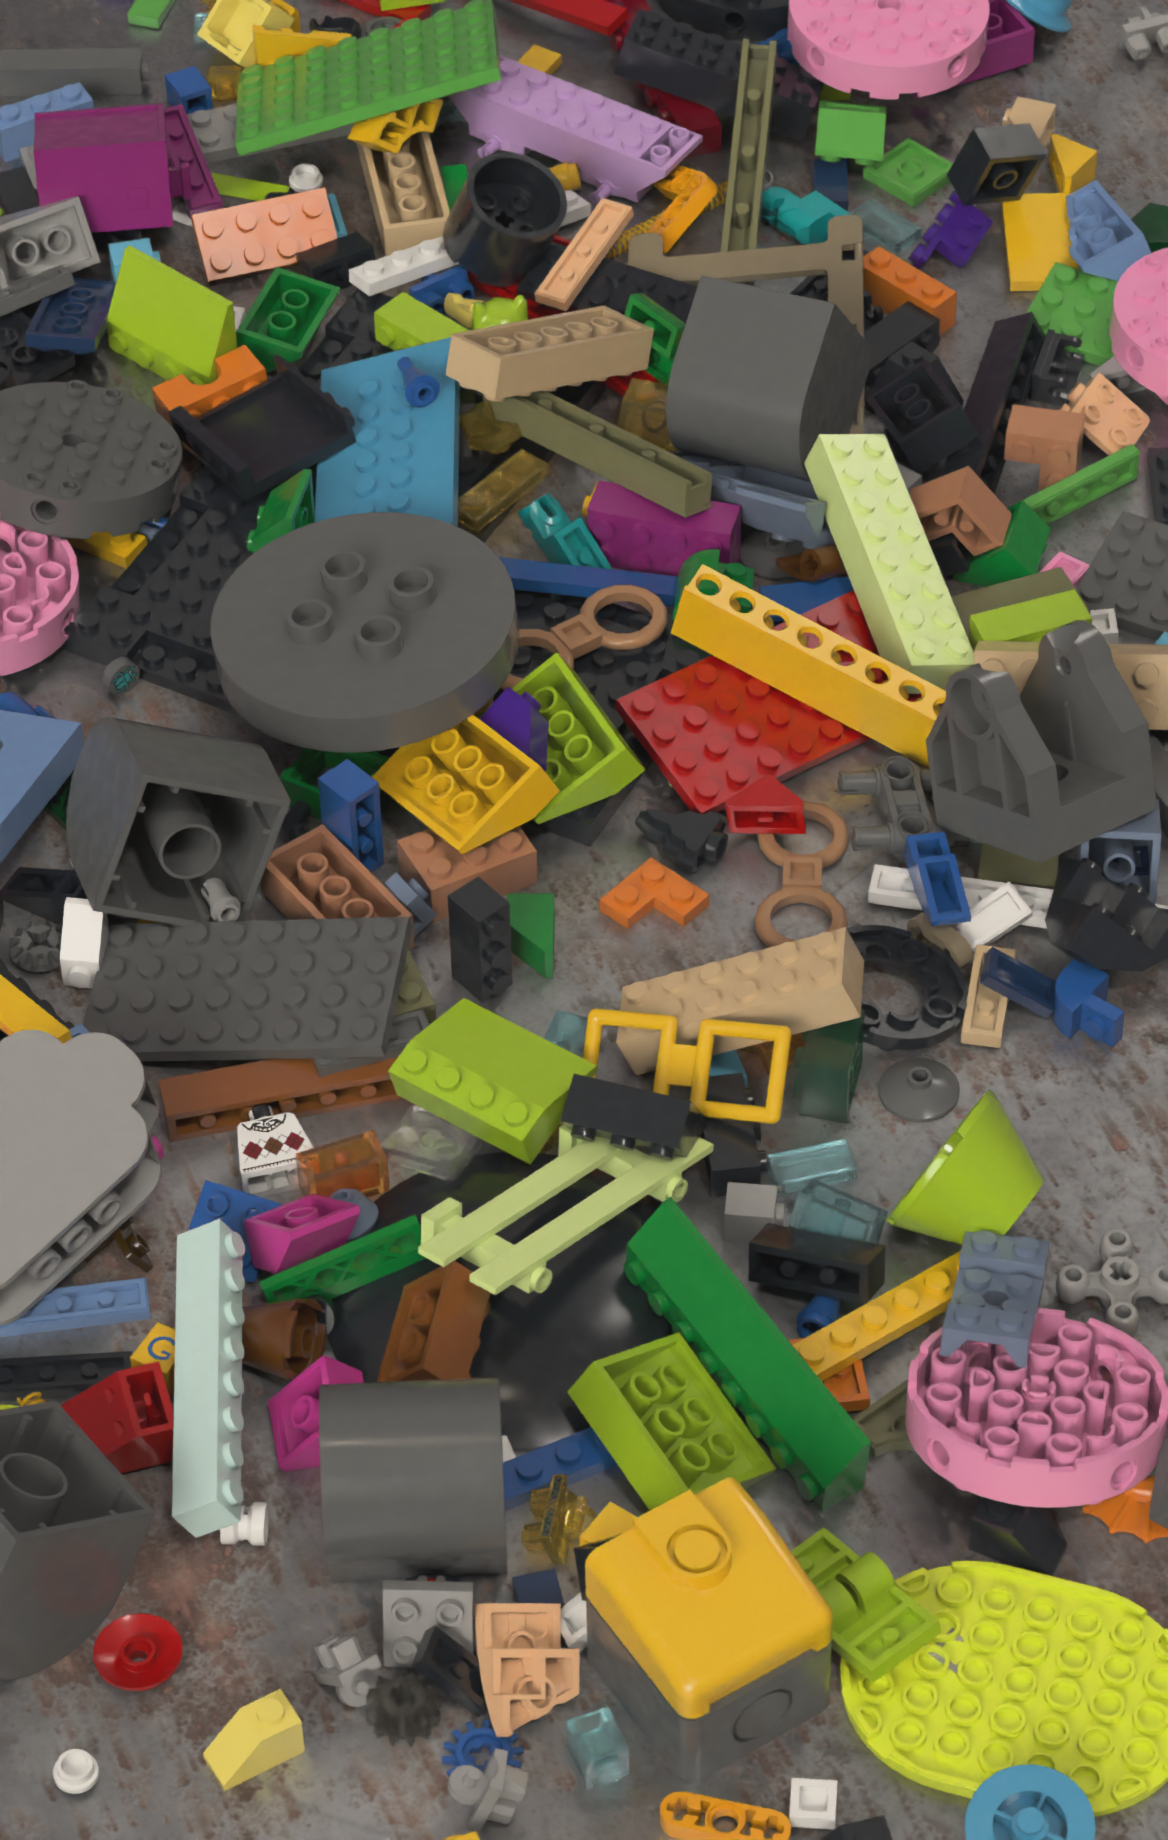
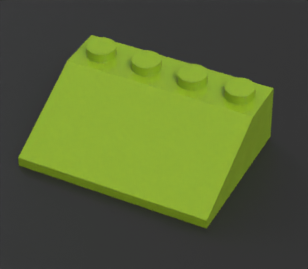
(168, 320)
(584, 748)
(489, 1078)
(667, 1421)

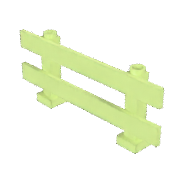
(523, 1265)

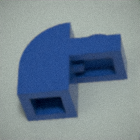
(1083, 1005)

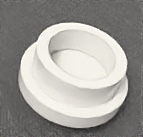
(305, 178)
(75, 1771)

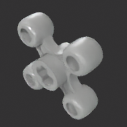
(1116, 1284)

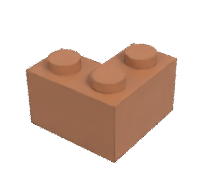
(1045, 439)
(962, 506)

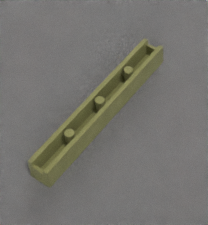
(749, 148)
(609, 451)

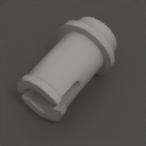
(222, 904)

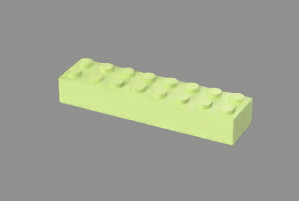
(888, 556)

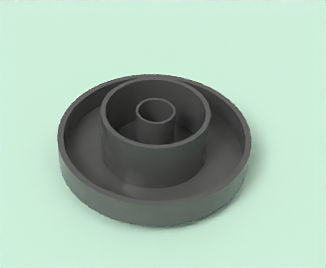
(365, 632)

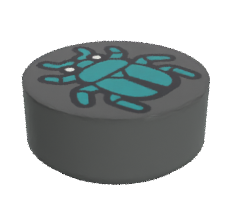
(120, 676)

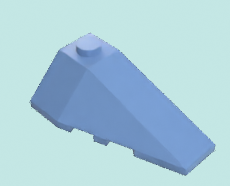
(1102, 234)

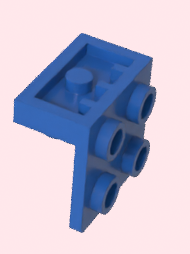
(232, 1208)

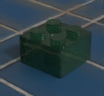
(829, 1069)

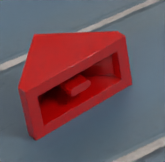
(766, 809)

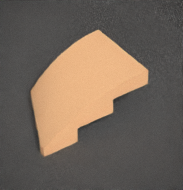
(523, 1662)

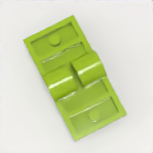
(872, 1618)

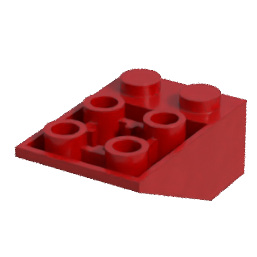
(128, 1417)

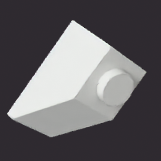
(82, 943)

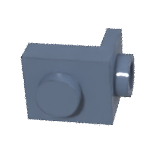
(412, 898)

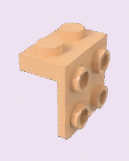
(1110, 416)

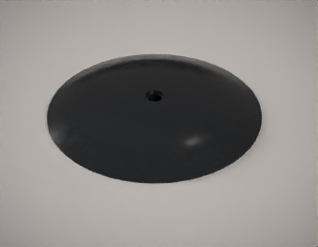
(527, 1340)

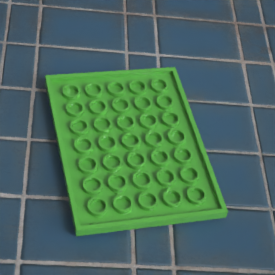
(367, 76)

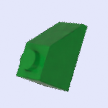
(533, 930)

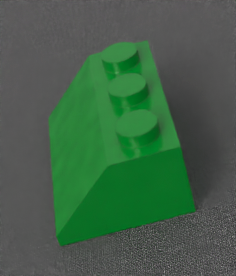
(285, 317)

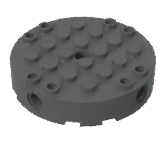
(89, 454)

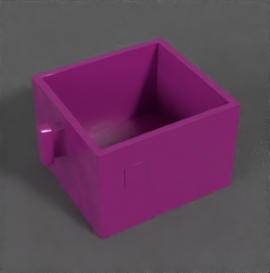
(113, 164)

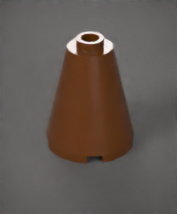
(283, 1336)

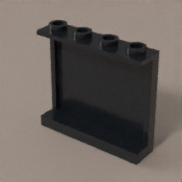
(267, 431)

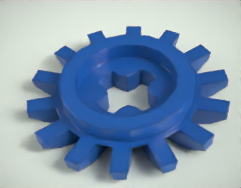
(474, 1742)

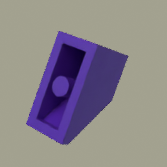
(520, 724)

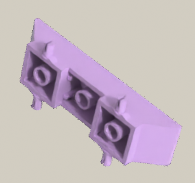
(609, 141)

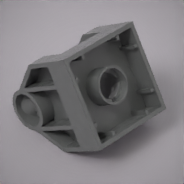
(1044, 763)

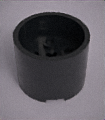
(505, 218)

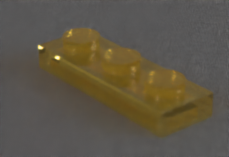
(501, 489)

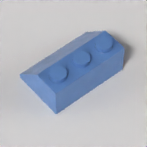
(18, 119)

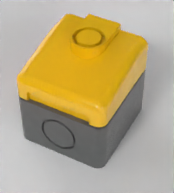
(708, 1629)

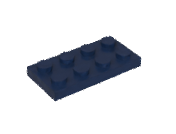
(72, 317)

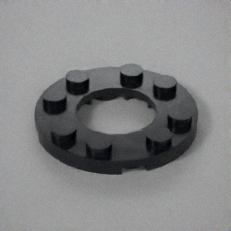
(935, 972)

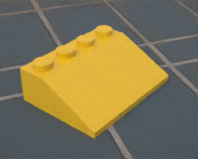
(466, 784)

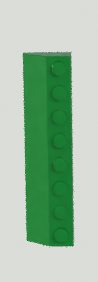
(748, 1357)

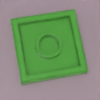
(909, 172)

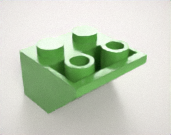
(850, 132)

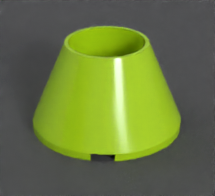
(974, 1180)

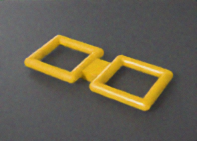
(690, 1065)

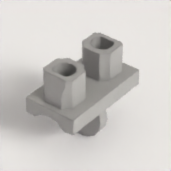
(1142, 31)
(345, 1667)
(491, 1790)

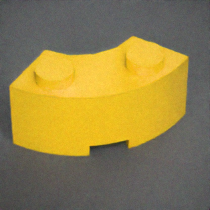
(392, 129)

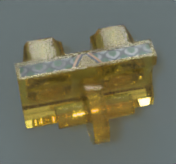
(563, 1519)

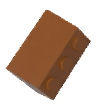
(436, 1327)

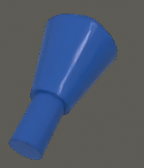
(419, 386)

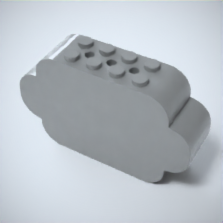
(69, 1156)

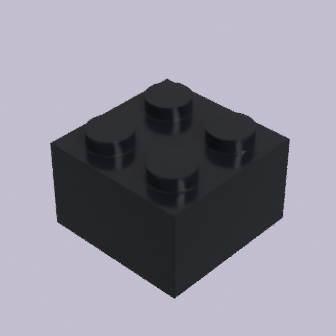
(996, 164)

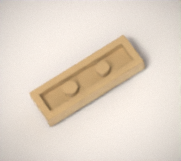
(985, 1008)

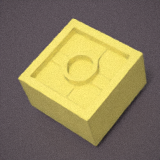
(231, 24)

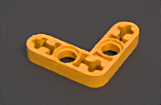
(690, 195)
(695, 1804)

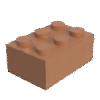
(503, 863)

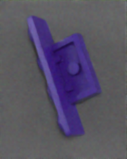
(955, 235)

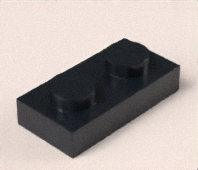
(451, 1669)

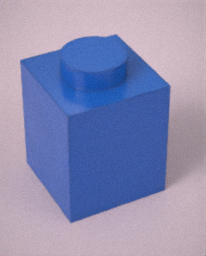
(189, 89)

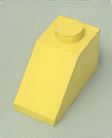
(255, 1740)

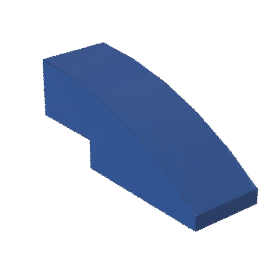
(936, 879)

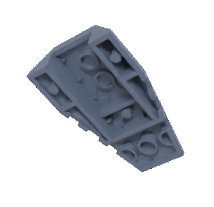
(768, 500)

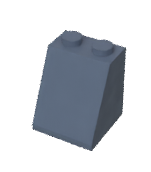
(1120, 843)

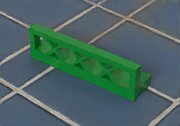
(349, 1264)

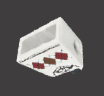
(268, 1151)

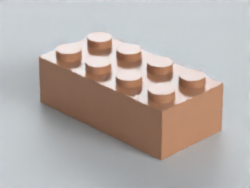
(325, 881)

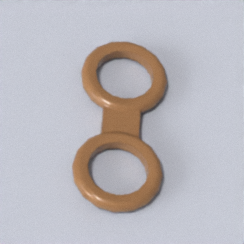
(584, 634)
(803, 876)

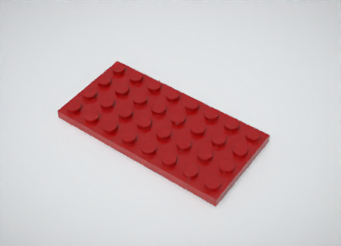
(725, 729)

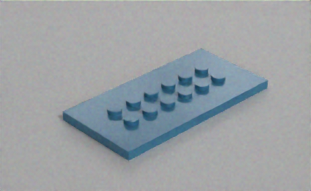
(402, 452)

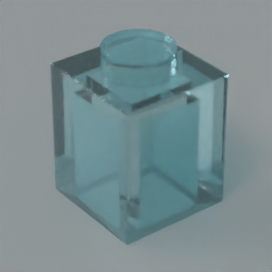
(597, 1748)

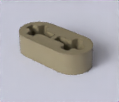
(943, 936)

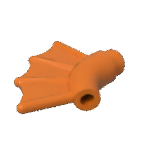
(1130, 1512)

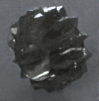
(403, 1708)

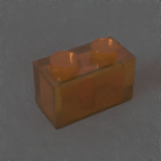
(346, 1163)

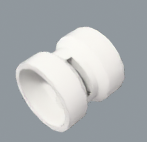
(253, 1526)

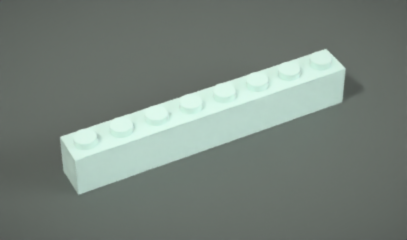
(208, 1379)

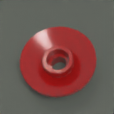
(134, 1638)

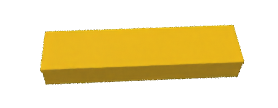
(808, 673)

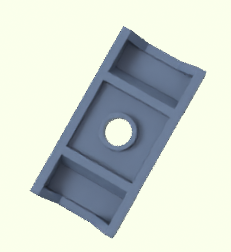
(1000, 1273)

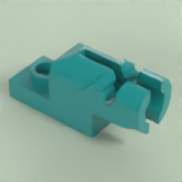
(801, 218)
(559, 537)

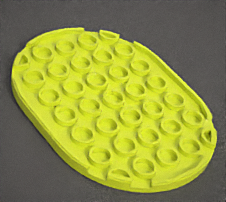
(1041, 1679)

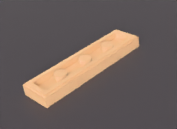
(584, 254)

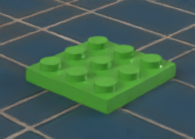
(1077, 307)

